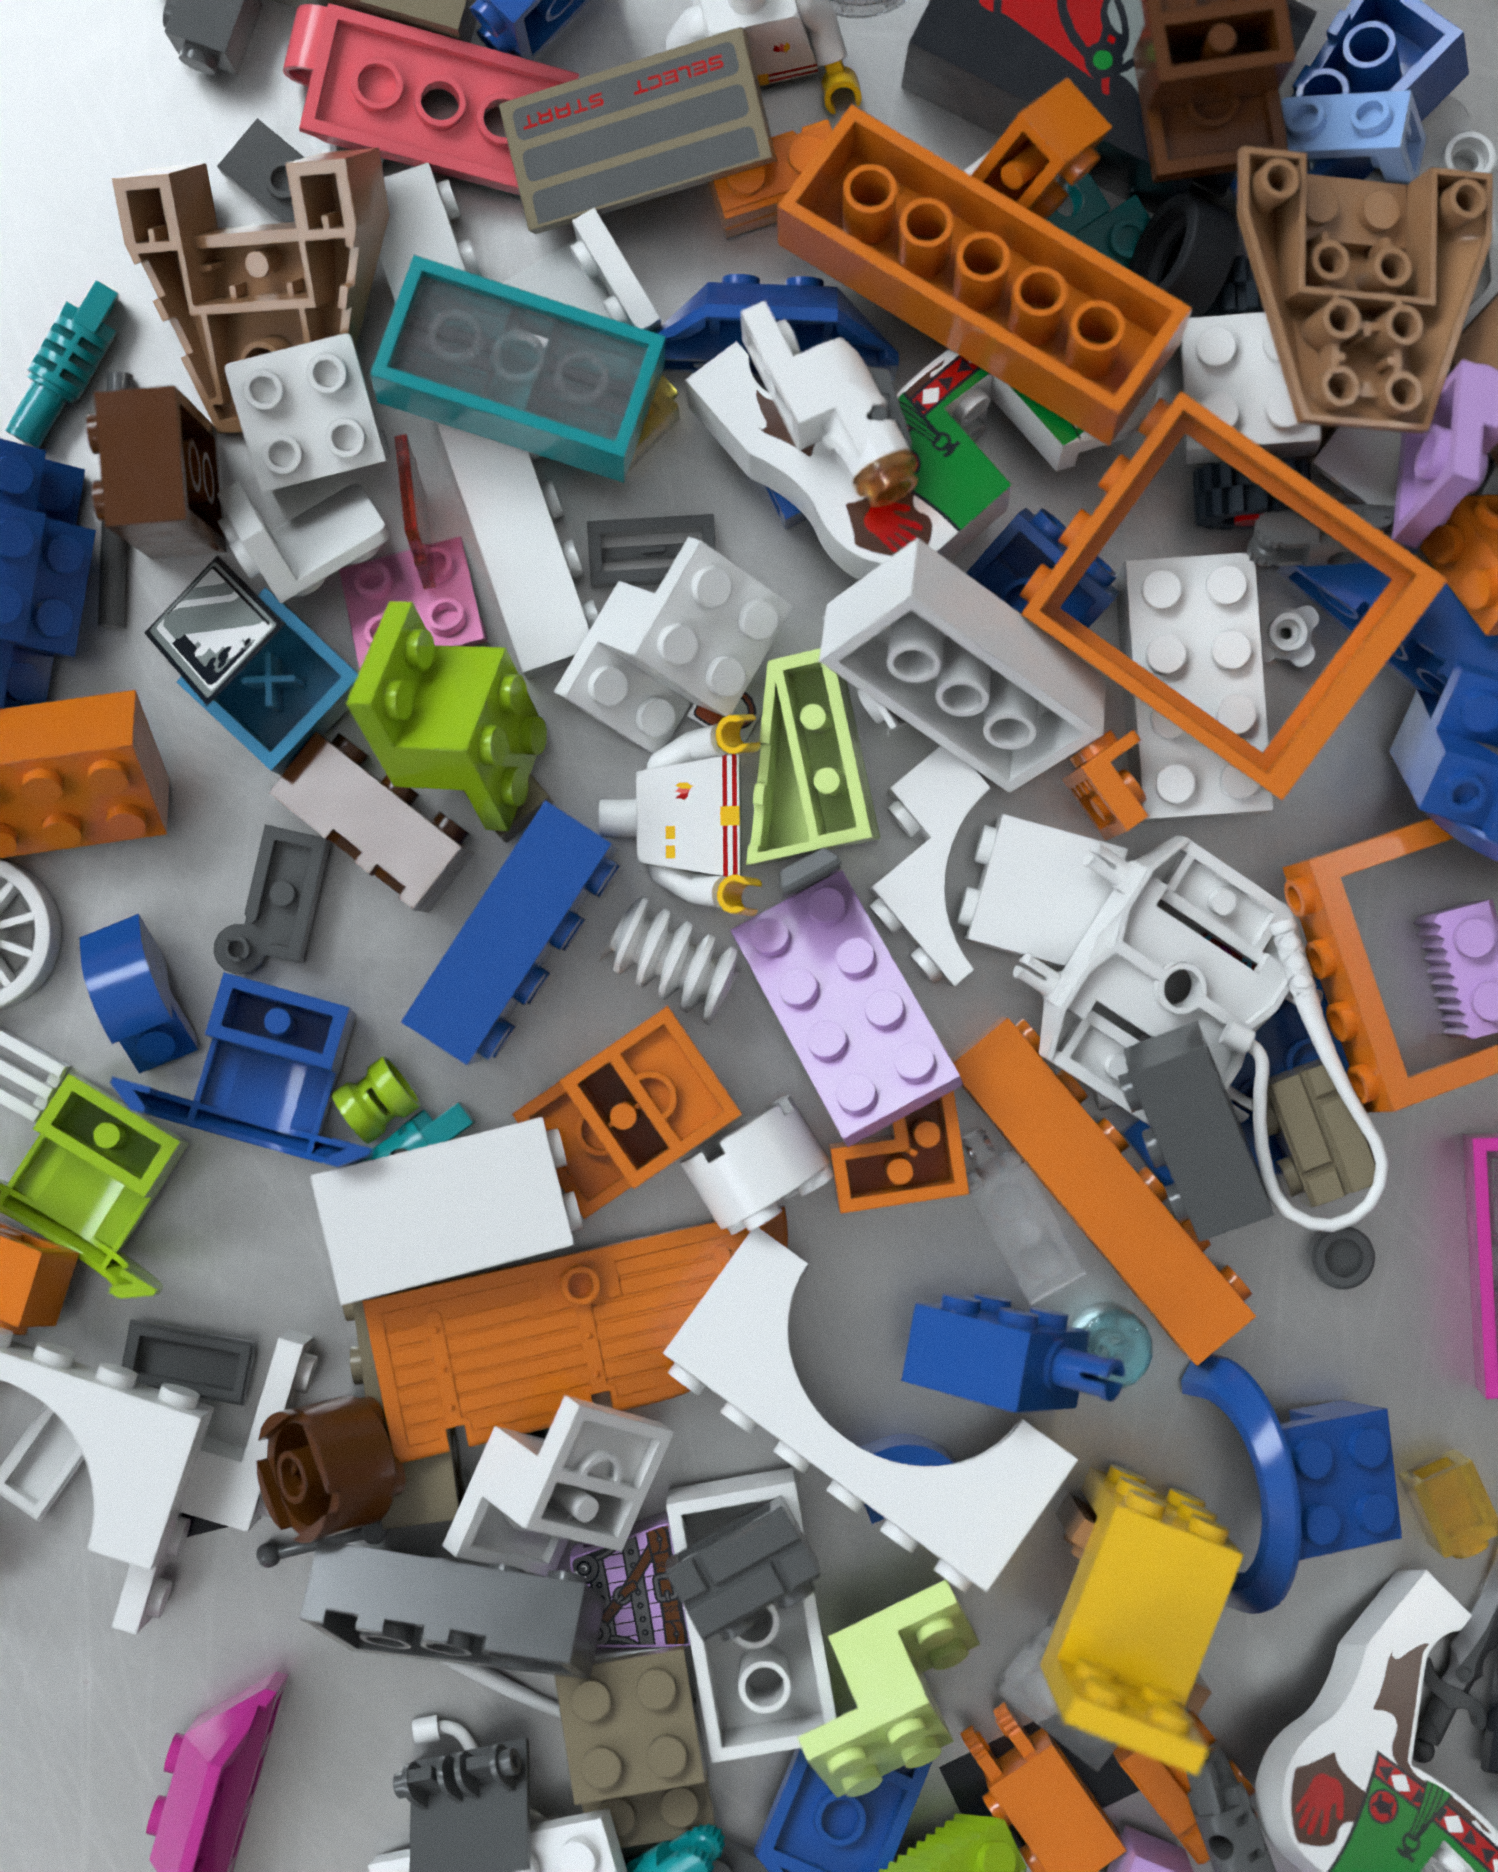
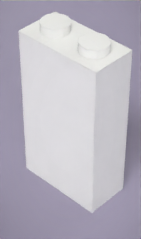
(445, 1209)

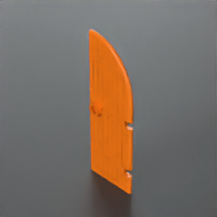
(528, 1334)

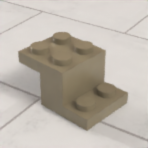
(637, 1745)

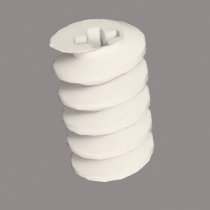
(672, 959)

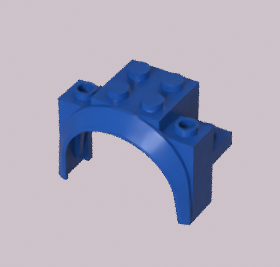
(1444, 764)

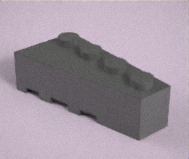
(453, 1610)

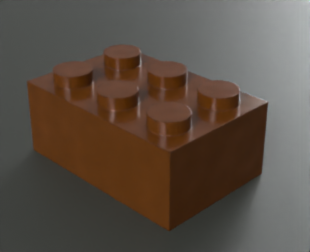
(157, 472)

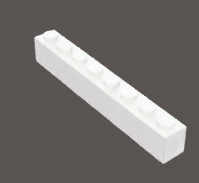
(497, 481)

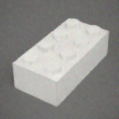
(1201, 635)
(963, 667)
(776, 1675)

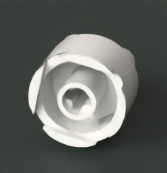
(757, 1164)

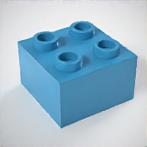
(283, 692)

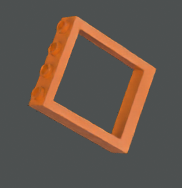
(1346, 675)
(1353, 998)

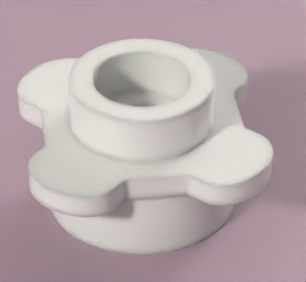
(1300, 623)

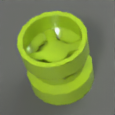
(375, 1100)

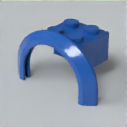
(264, 1073)
(1319, 1478)

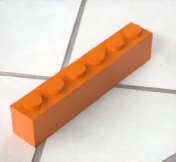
(1101, 1190)

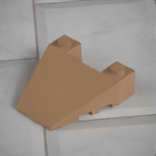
(256, 285)

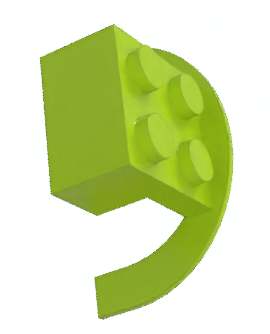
(93, 1180)

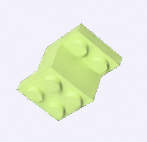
(896, 1709)

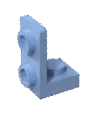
(1359, 126)

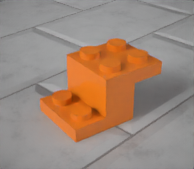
(632, 1111)

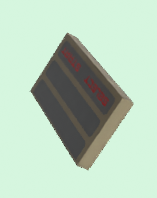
(638, 131)

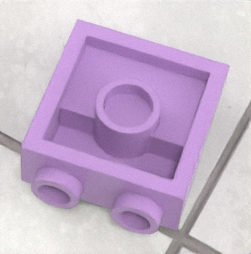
(1448, 458)

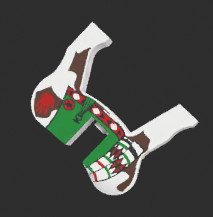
(944, 412)
(1341, 1776)

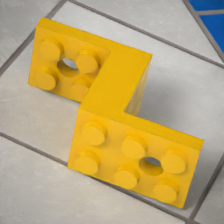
(1140, 1617)

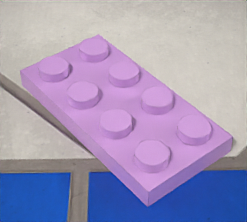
(846, 1008)

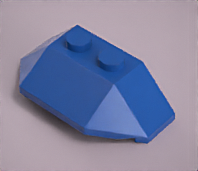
(814, 312)

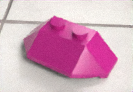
(214, 1781)

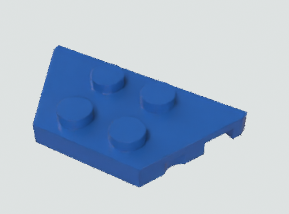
(825, 1833)

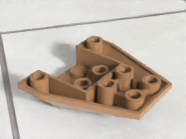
(1363, 283)

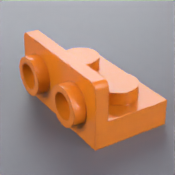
(1105, 795)

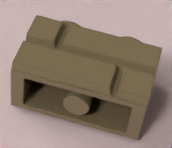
(1317, 1137)

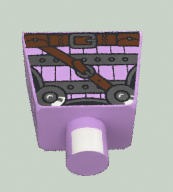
(637, 1594)

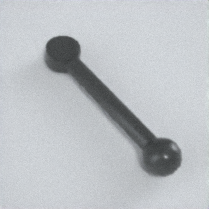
(269, 1554)

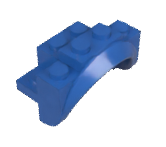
(41, 569)

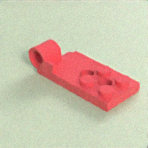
(370, 85)

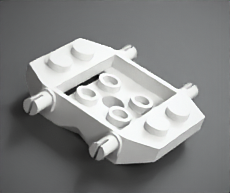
(1137, 948)

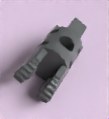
(1291, 540)
(1227, 1818)

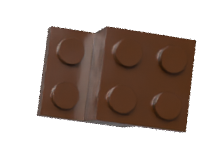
(1211, 82)

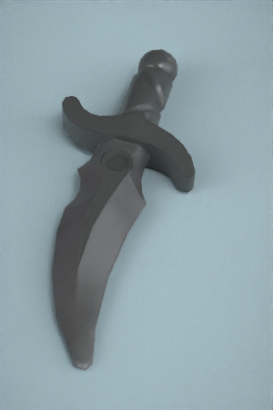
(1465, 1667)

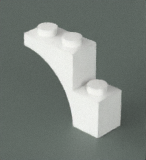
(912, 895)

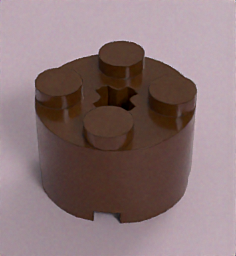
(328, 1467)

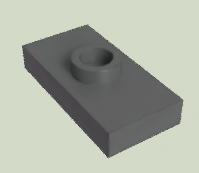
(260, 171)

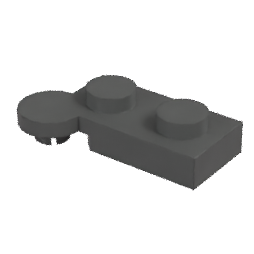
(278, 902)

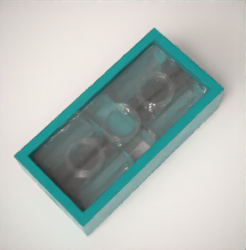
(518, 368)

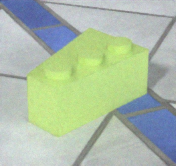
(810, 765)

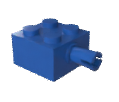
(1004, 1355)

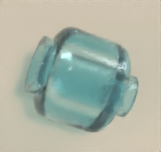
(1113, 1321)

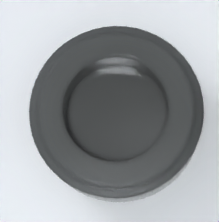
(1341, 1257)

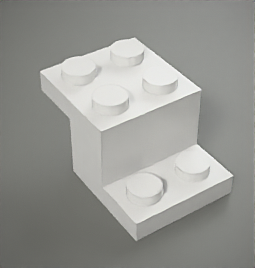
(674, 647)
(571, 1486)

